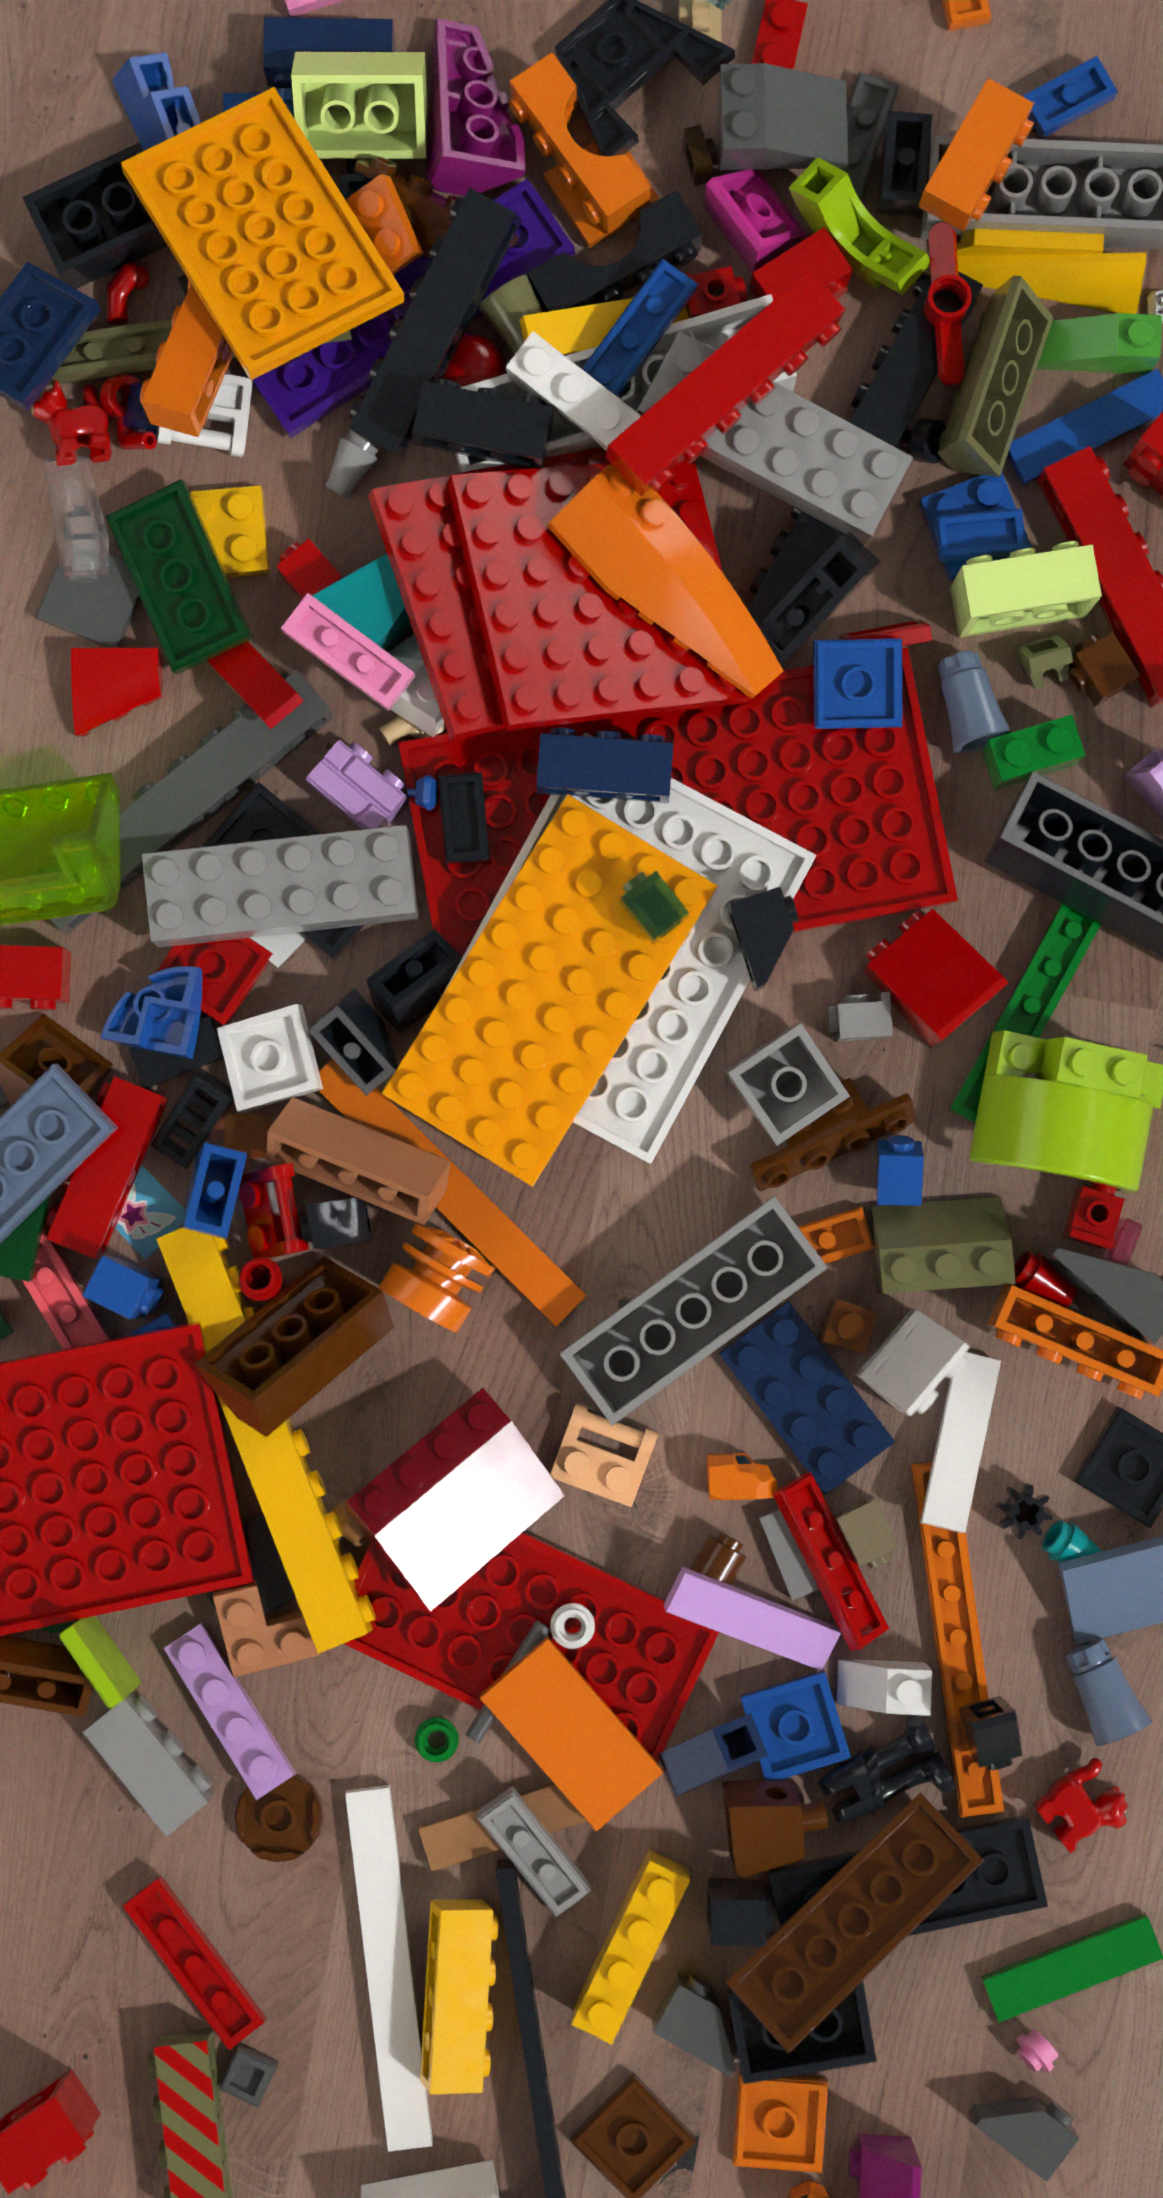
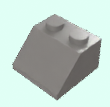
(786, 1083)

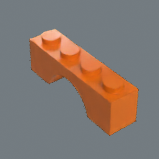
(608, 184)

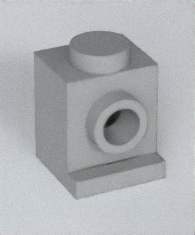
(861, 1019)

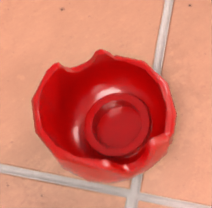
(475, 361)

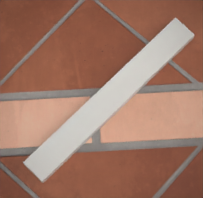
(388, 1967)

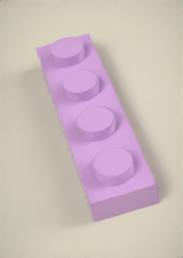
(229, 1711)

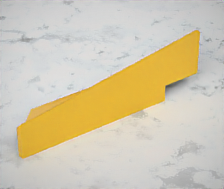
(1055, 266)

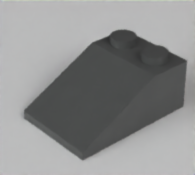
(779, 118)
(1121, 1292)

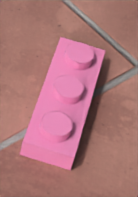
(348, 652)

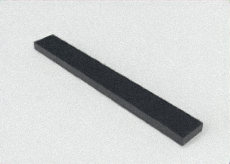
(530, 2029)

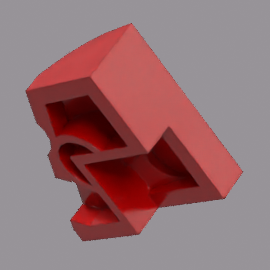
(111, 683)

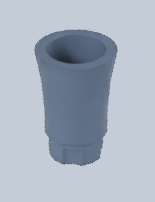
(970, 702)
(1105, 1693)

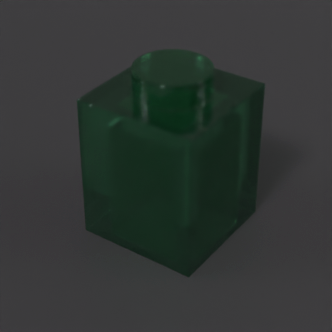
(652, 905)

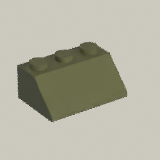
(942, 1245)

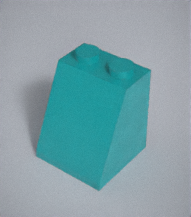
(370, 603)

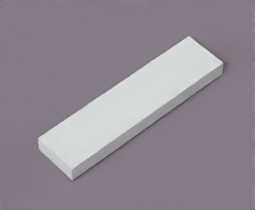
(960, 1444)

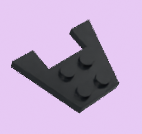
(619, 53)

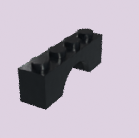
(664, 233)

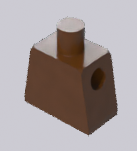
(767, 1824)

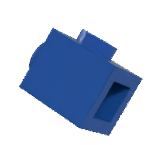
(899, 1171)

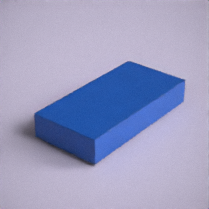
(979, 534)

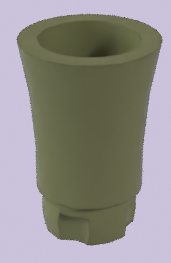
(507, 307)

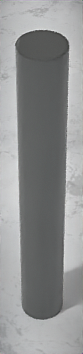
(485, 1717)

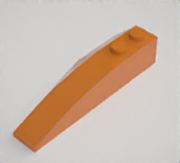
(660, 568)

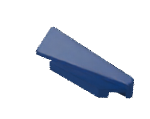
(152, 101)

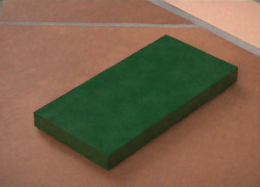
(179, 577)

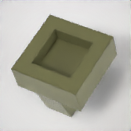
(1044, 655)

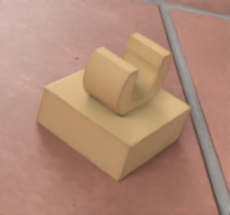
(701, 16)

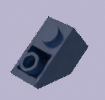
(713, 1755)

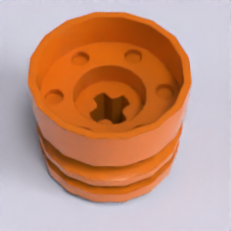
(437, 1277)

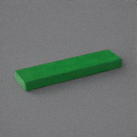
(1072, 1967)

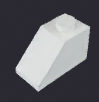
(885, 1686)

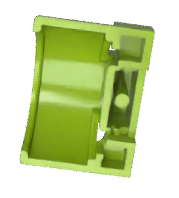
(1079, 1115)

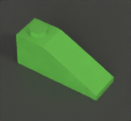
(1104, 344)

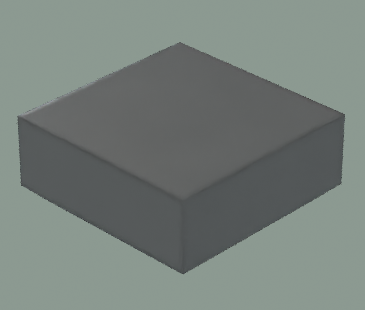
(248, 2075)

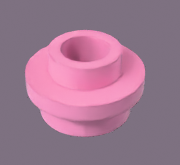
(1036, 2051)

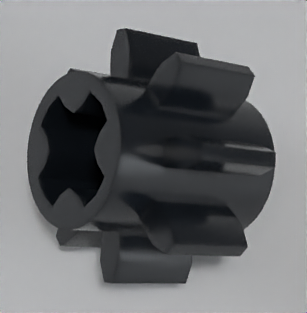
(1036, 1512)

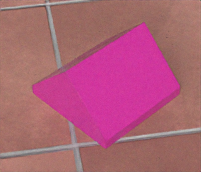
(751, 217)

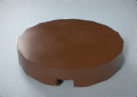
(282, 1821)

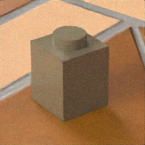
(867, 1532)

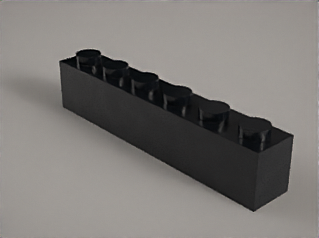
(436, 319)

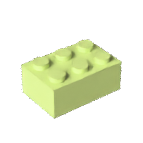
(362, 103)
(1025, 589)

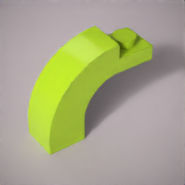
(873, 252)

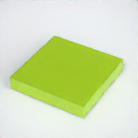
(100, 1660)

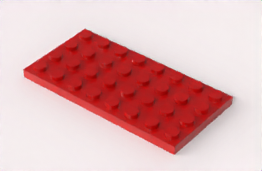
(635, 1661)

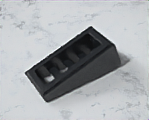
(213, 1087)

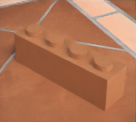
(358, 1160)

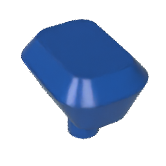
(425, 792)

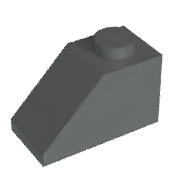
(694, 2022)
(1029, 2131)

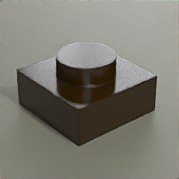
(699, 154)

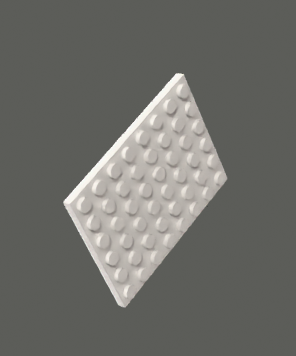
(708, 975)

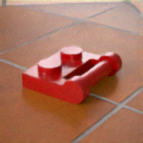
(271, 1212)

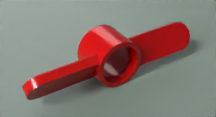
(947, 325)

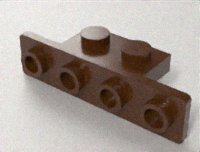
(424, 207)
(836, 1132)

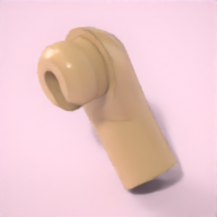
(399, 728)

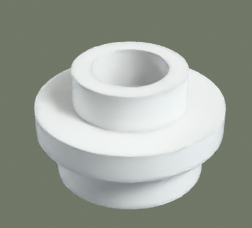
(576, 1639)

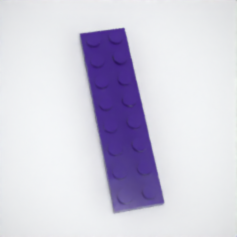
(338, 371)

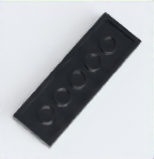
(1000, 1886)

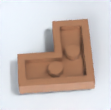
(252, 1640)

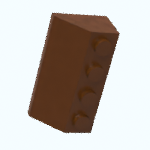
(296, 1345)

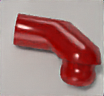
(118, 289)

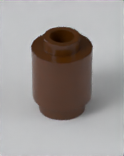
(720, 1558)

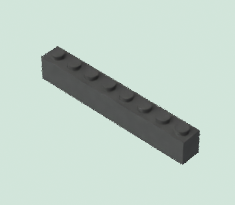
(209, 781)

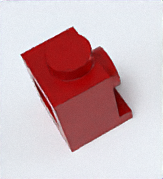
(723, 278)
(1081, 1225)

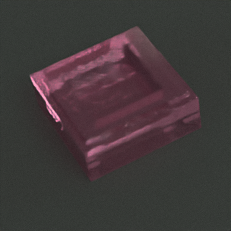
(1124, 1241)

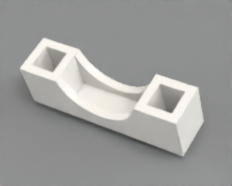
(569, 390)

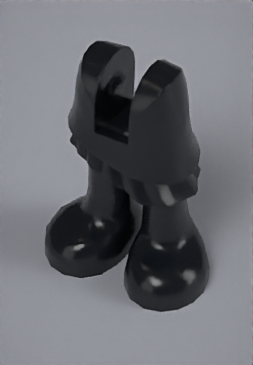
(865, 1769)

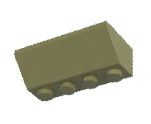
(996, 380)

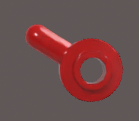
(127, 437)

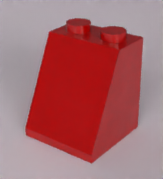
(932, 976)

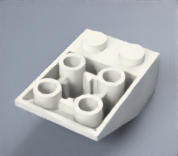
(913, 1363)

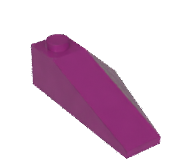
(469, 122)
(885, 2167)

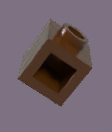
(1101, 668)

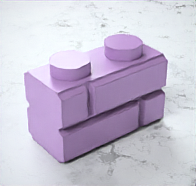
(357, 787)

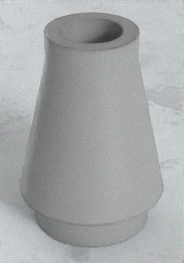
(351, 463)

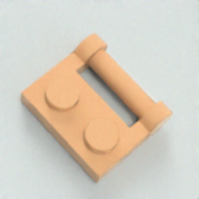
(597, 1468)

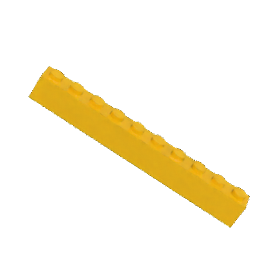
(275, 1463)

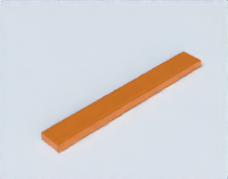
(463, 1202)
(956, 1650)

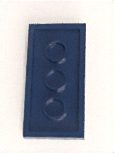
(806, 1397)

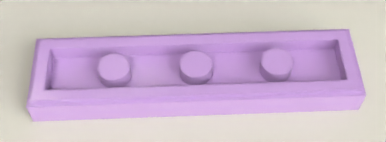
(751, 1618)

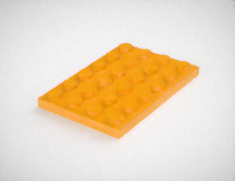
(262, 233)

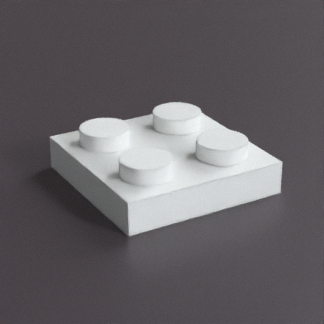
(269, 1058)

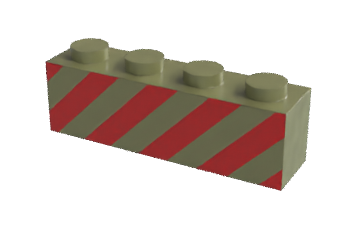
(190, 2115)

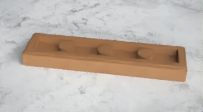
(465, 1838)

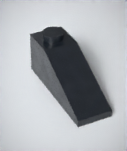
(817, 595)

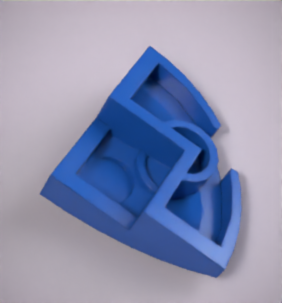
(161, 1015)

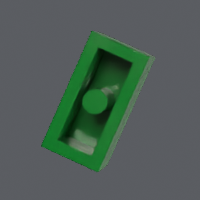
(1037, 749)

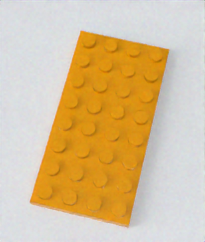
(544, 994)

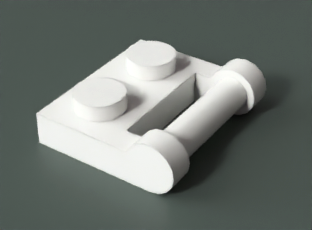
(230, 406)

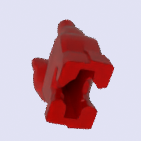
(76, 426)
(1081, 1815)

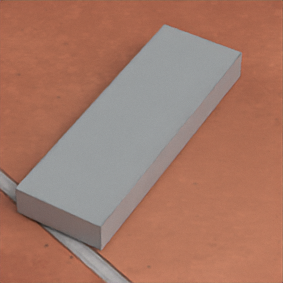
(534, 1851)

